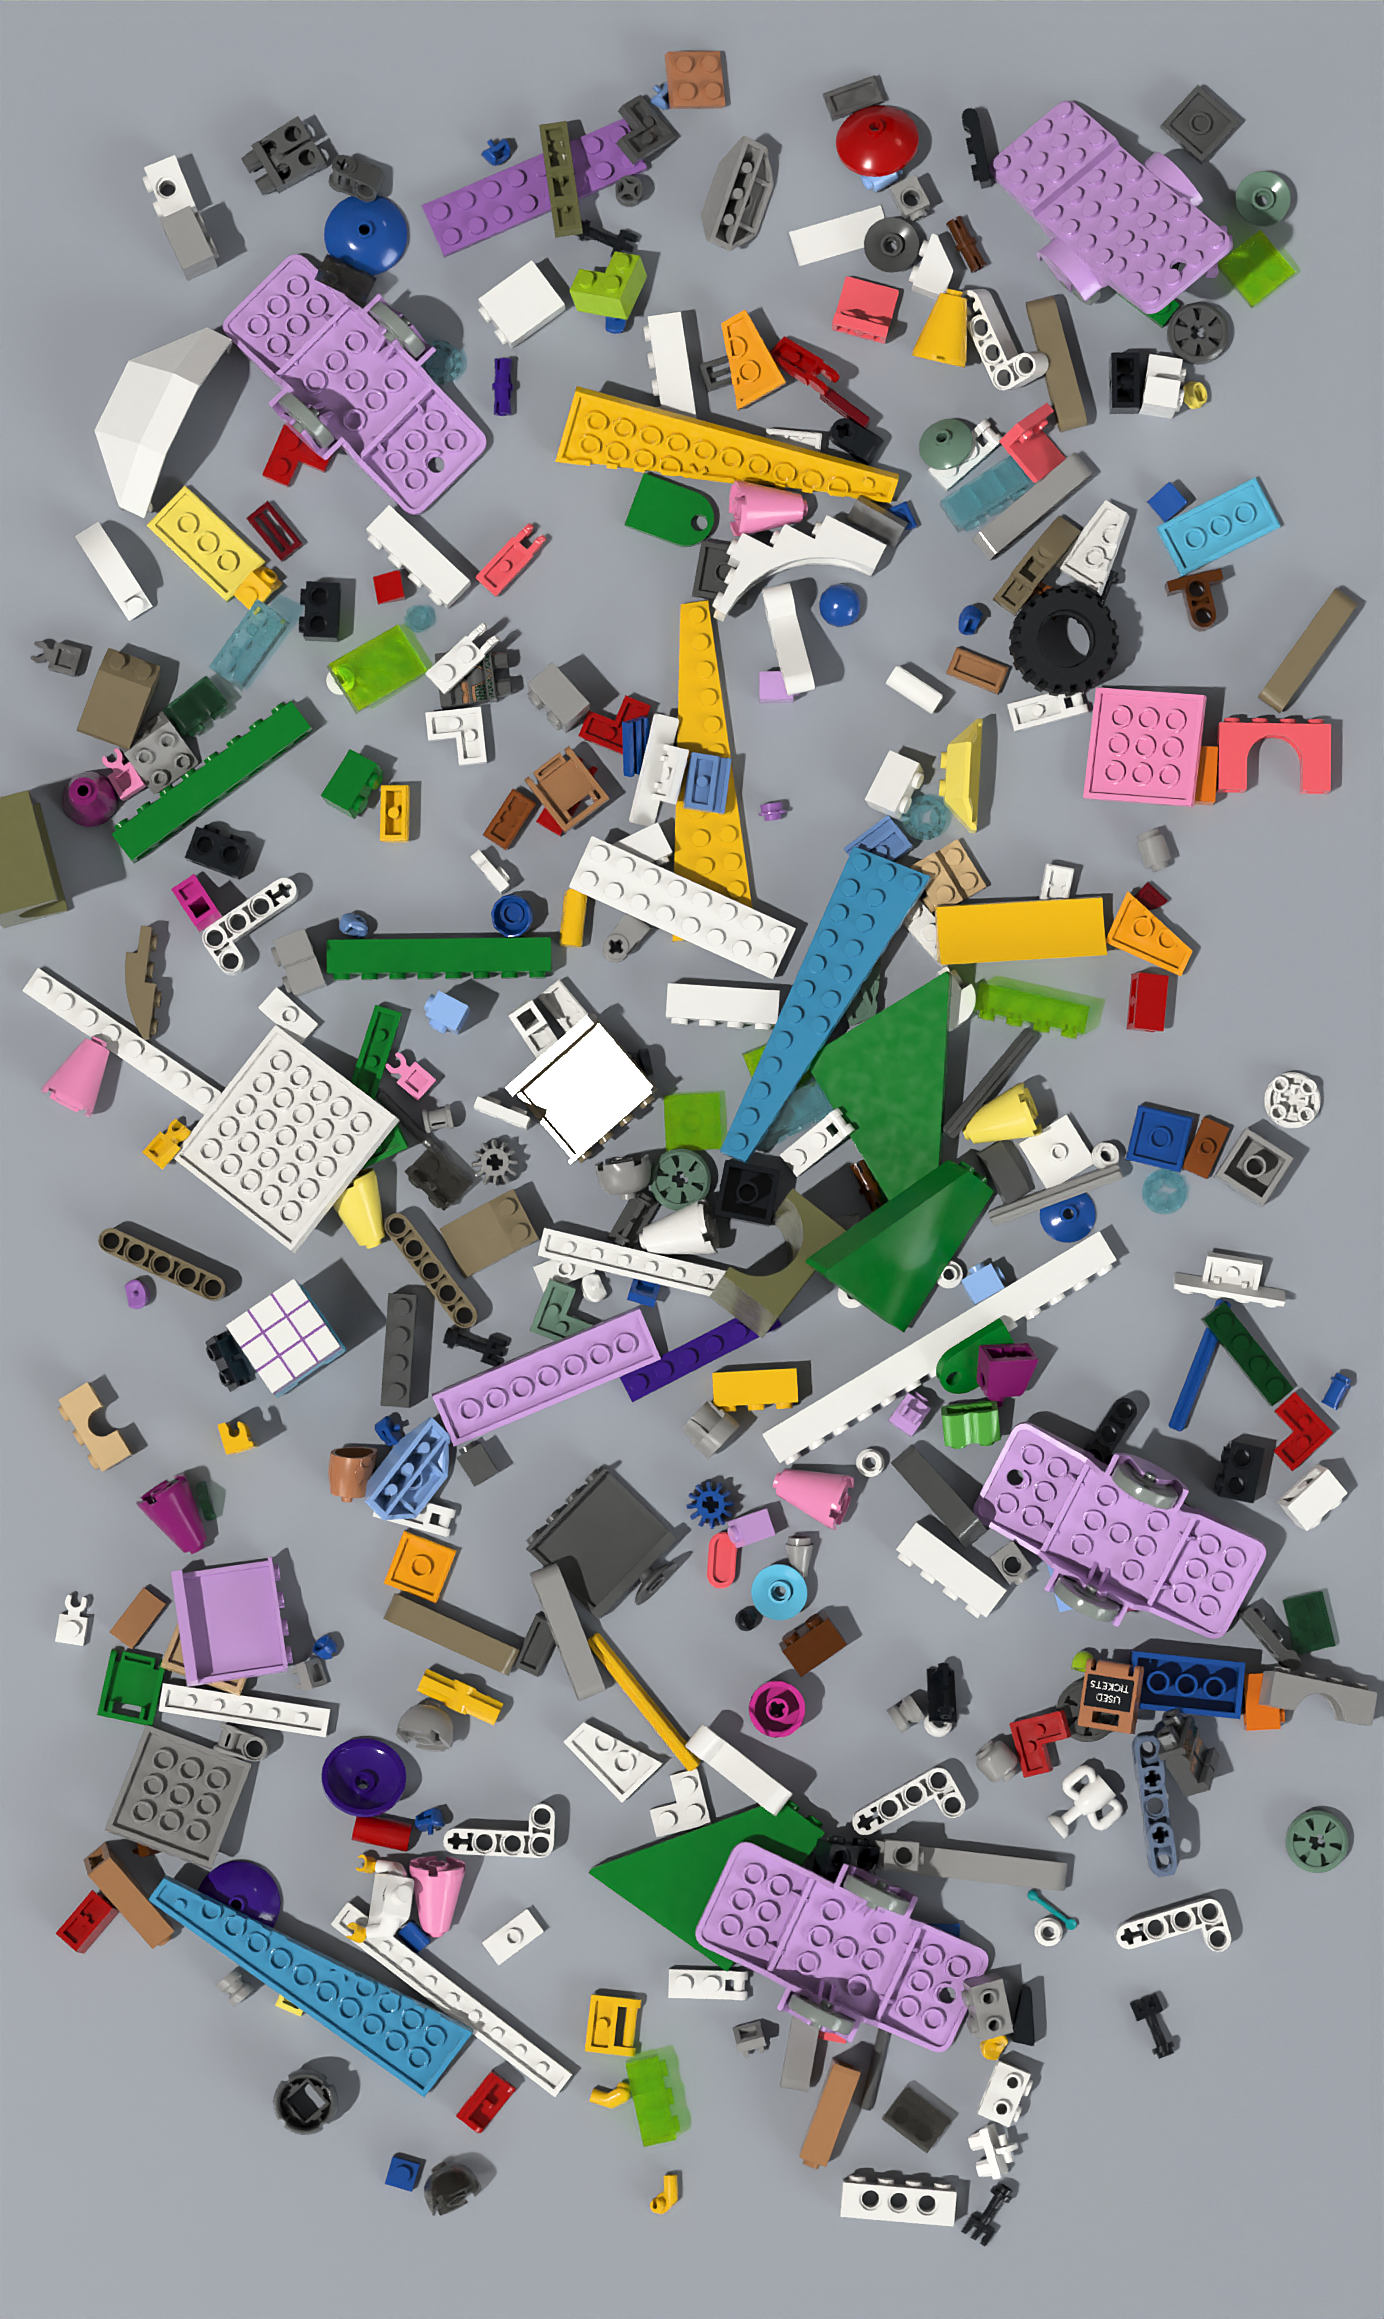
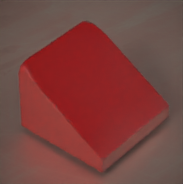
(389, 587)

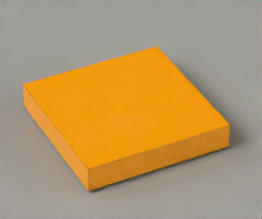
(420, 1567)

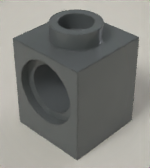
(476, 1463)

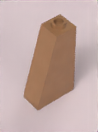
(128, 1896)
(829, 2113)

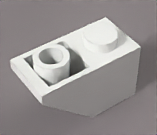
(934, 271)

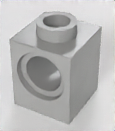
(907, 187)
(1000, 1557)
(889, 1855)

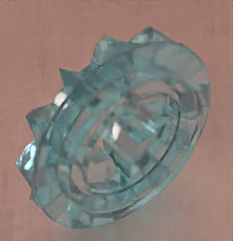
(452, 364)
(938, 818)
(1156, 1202)

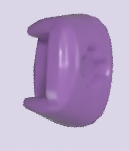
(137, 1293)

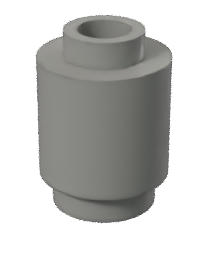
(1154, 850)

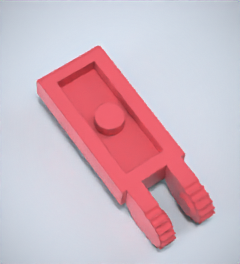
(509, 562)

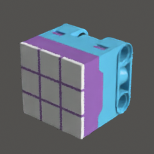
(286, 1337)

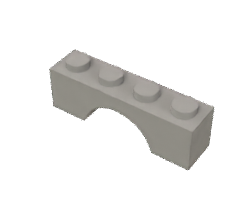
(1349, 1704)

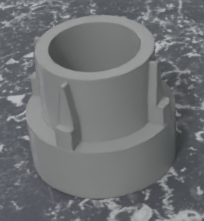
(710, 1428)

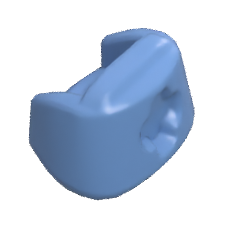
(662, 98)
(353, 925)

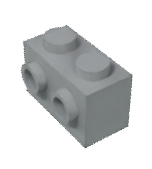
(987, 2006)

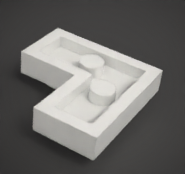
(465, 727)
(688, 1811)

